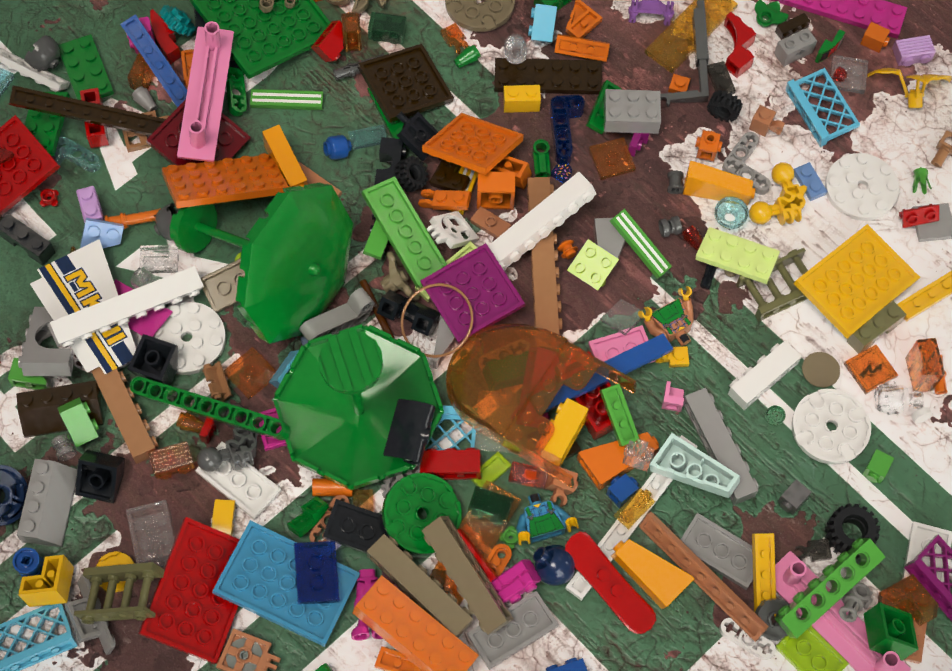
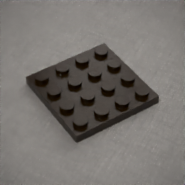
(405, 82)

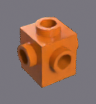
(708, 145)

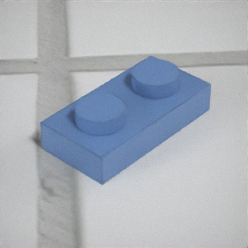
(807, 176)

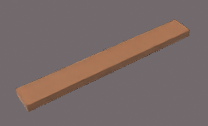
(703, 576)

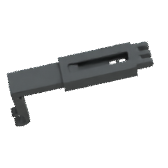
(701, 60)

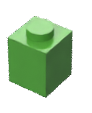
(878, 466)

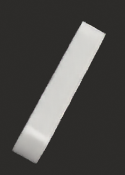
(748, 647)

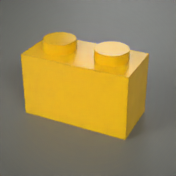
(521, 98)

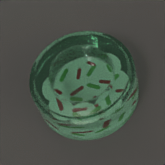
(775, 415)

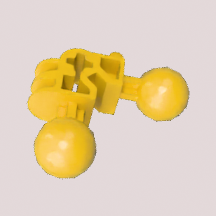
(787, 205)

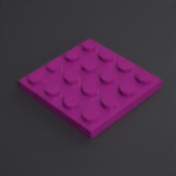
(484, 285)

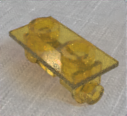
(634, 508)

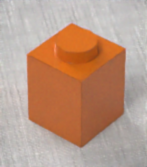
(875, 37)

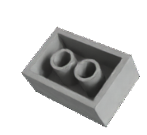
(632, 111)

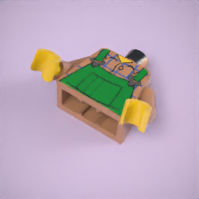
(672, 319)

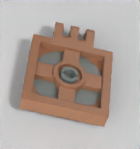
(246, 653)

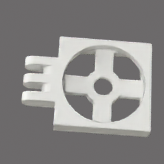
(446, 235)

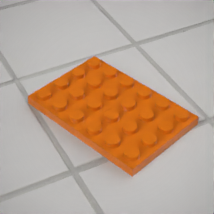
(223, 180)

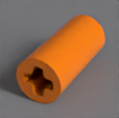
(326, 487)

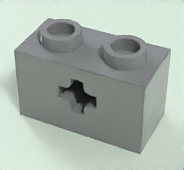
(795, 47)

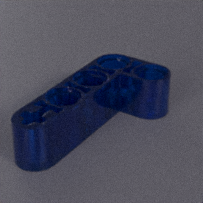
(563, 115)

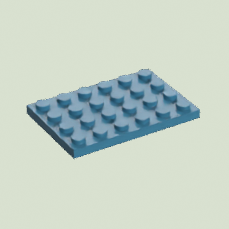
(264, 582)

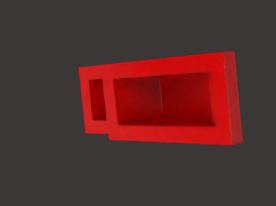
(165, 38)

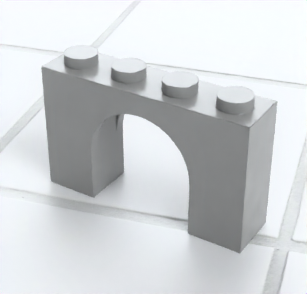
(38, 359)

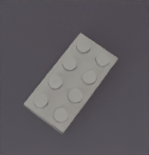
(720, 550)
(530, 623)

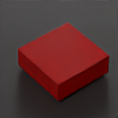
(207, 430)

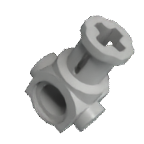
(854, 602)

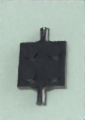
(416, 133)

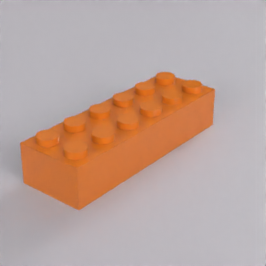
(412, 630)

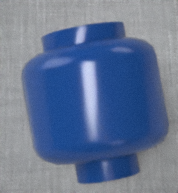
(337, 147)

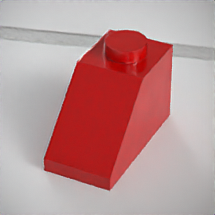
(330, 42)

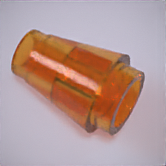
(189, 422)

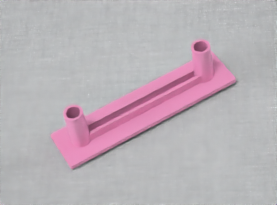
(205, 93)
(845, 637)

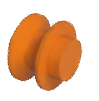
(567, 248)

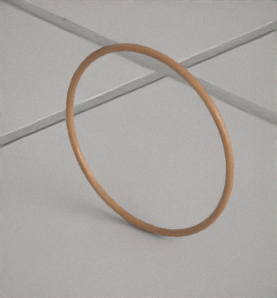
(471, 313)

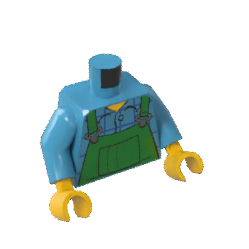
(543, 521)

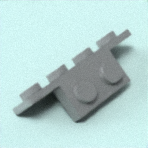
(89, 631)

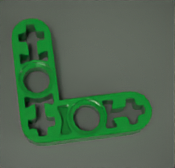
(238, 84)

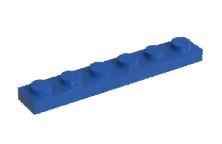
(155, 59)

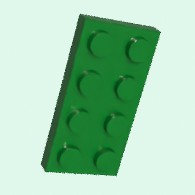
(85, 66)
(46, 126)

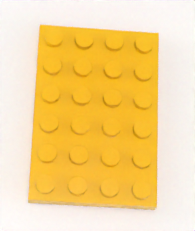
(856, 280)

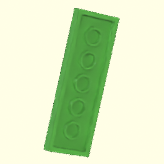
(404, 229)

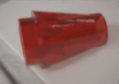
(693, 237)

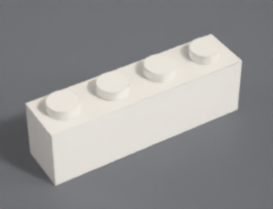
(764, 374)

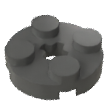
(765, 611)

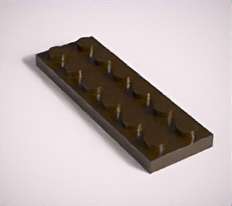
(552, 75)

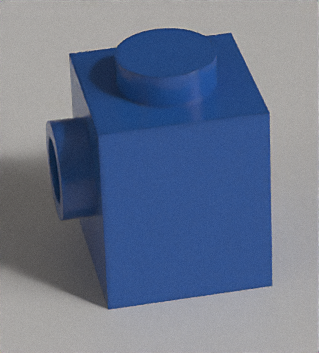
(622, 489)

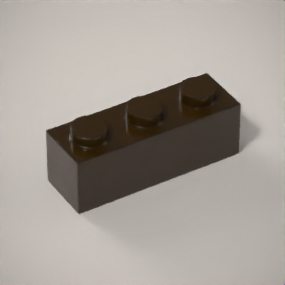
(792, 26)

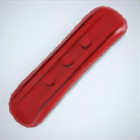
(610, 584)

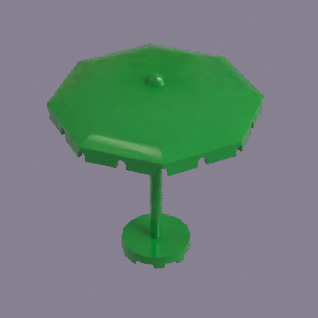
(290, 262)
(344, 403)

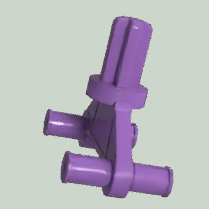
(651, 7)

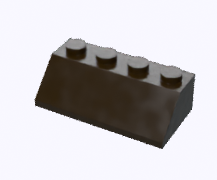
(40, 412)

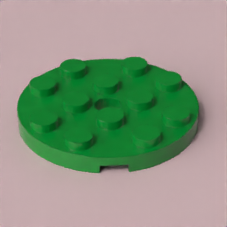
(404, 501)

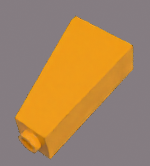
(282, 154)
(716, 184)
(652, 573)

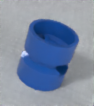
(28, 562)

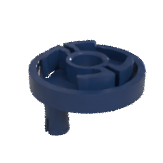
(9, 477)

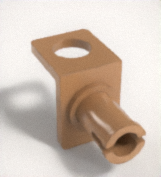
(944, 150)

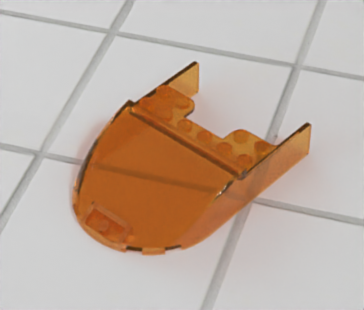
(510, 377)

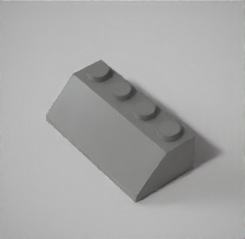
(47, 503)

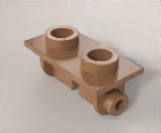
(218, 386)

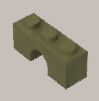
(881, 323)

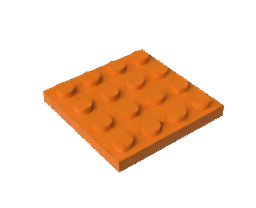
(473, 143)

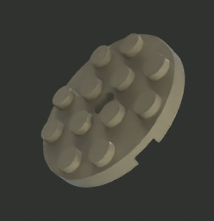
(480, 16)

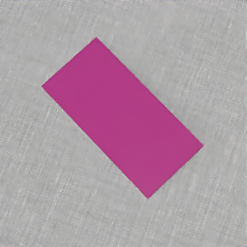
(148, 324)

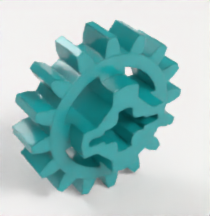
(177, 20)

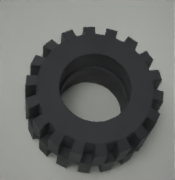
(856, 516)

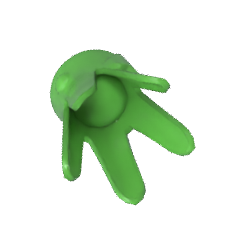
(921, 175)

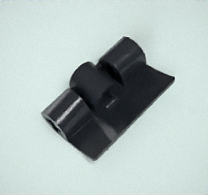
(409, 431)

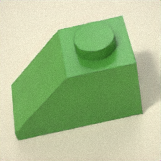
(29, 382)

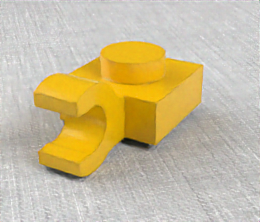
(677, 358)

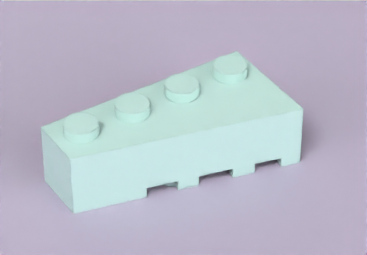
(693, 467)

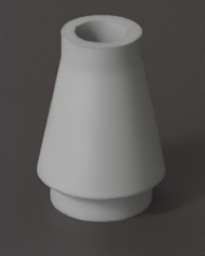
(143, 98)

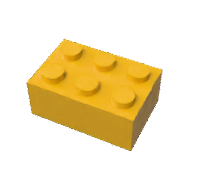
(567, 424)

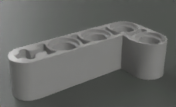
(340, 318)

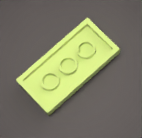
(737, 255)

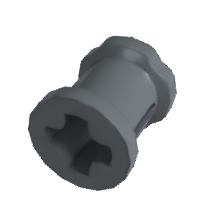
(675, 182)

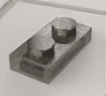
(720, 77)

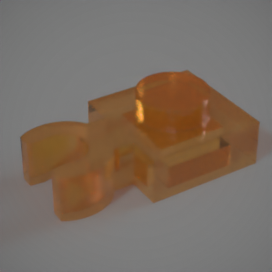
(454, 36)

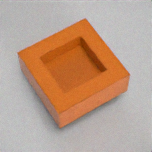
(679, 84)

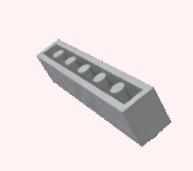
(718, 441)

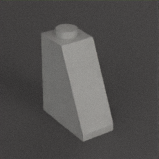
(608, 237)

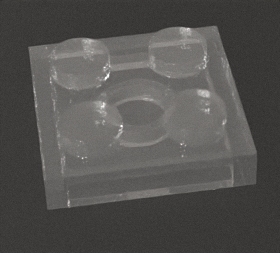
(856, 73)

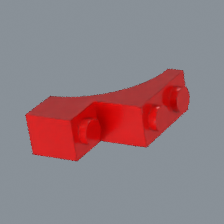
(743, 37)

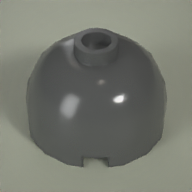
(44, 55)
(163, 221)

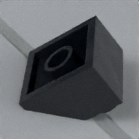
(155, 360)
(99, 476)

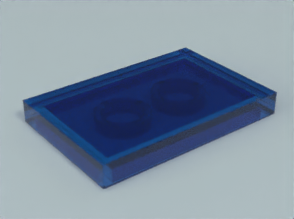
(316, 572)

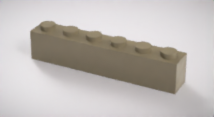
(467, 574)
(418, 585)

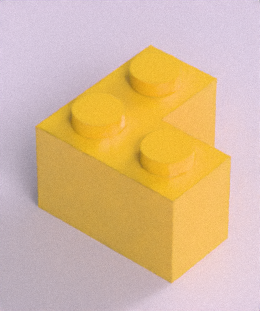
(50, 586)

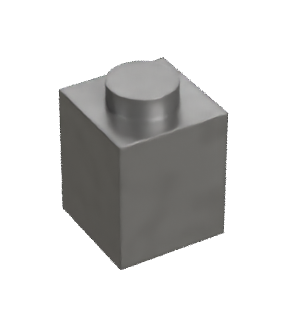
(794, 497)

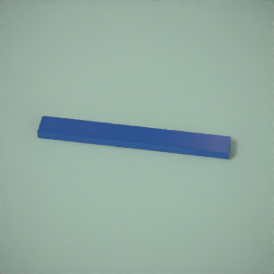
(624, 362)

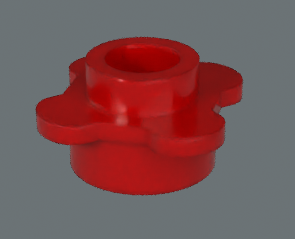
(45, 194)

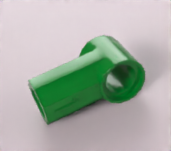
(541, 159)

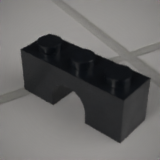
(390, 152)
(34, 244)
(422, 317)

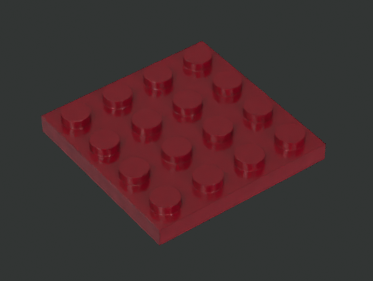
(167, 135)

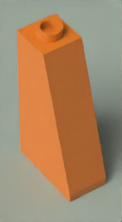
(605, 461)

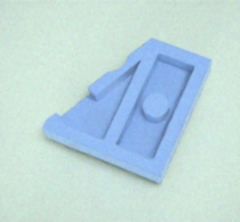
(107, 232)

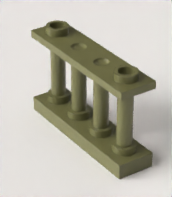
(781, 301)
(113, 575)

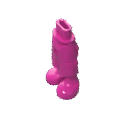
(365, 581)

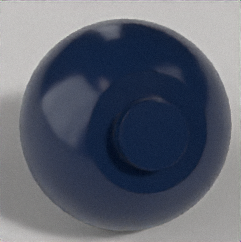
(554, 565)

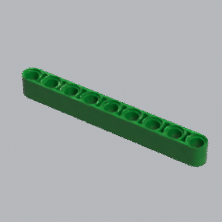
(217, 411)

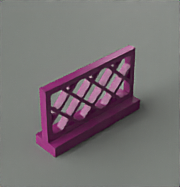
(927, 575)

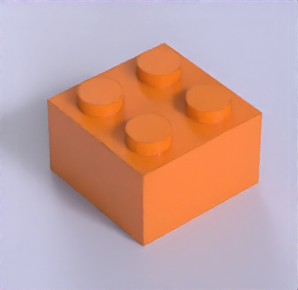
(496, 190)

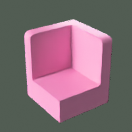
(672, 398)

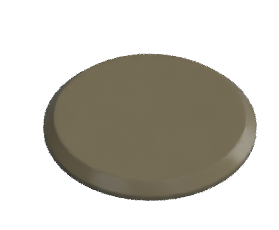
(821, 369)

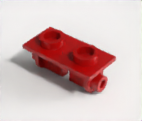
(919, 216)

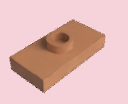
(489, 222)

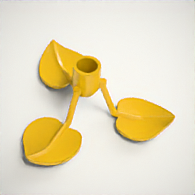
(915, 97)

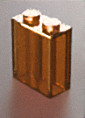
(925, 365)

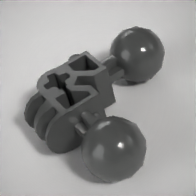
(238, 450)

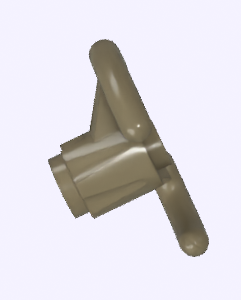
(396, 278)

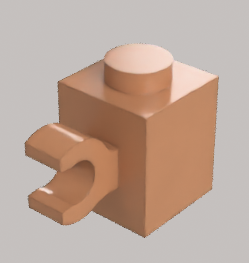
(764, 121)
(560, 489)

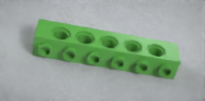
(870, 558)

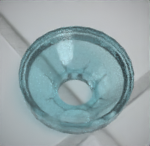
(732, 206)

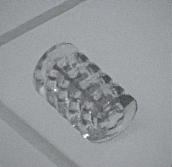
(515, 48)

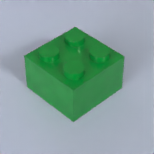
(890, 630)

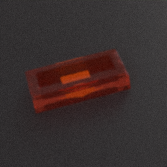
(527, 475)

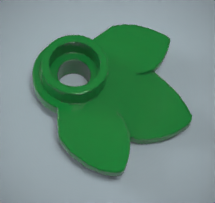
(770, 12)

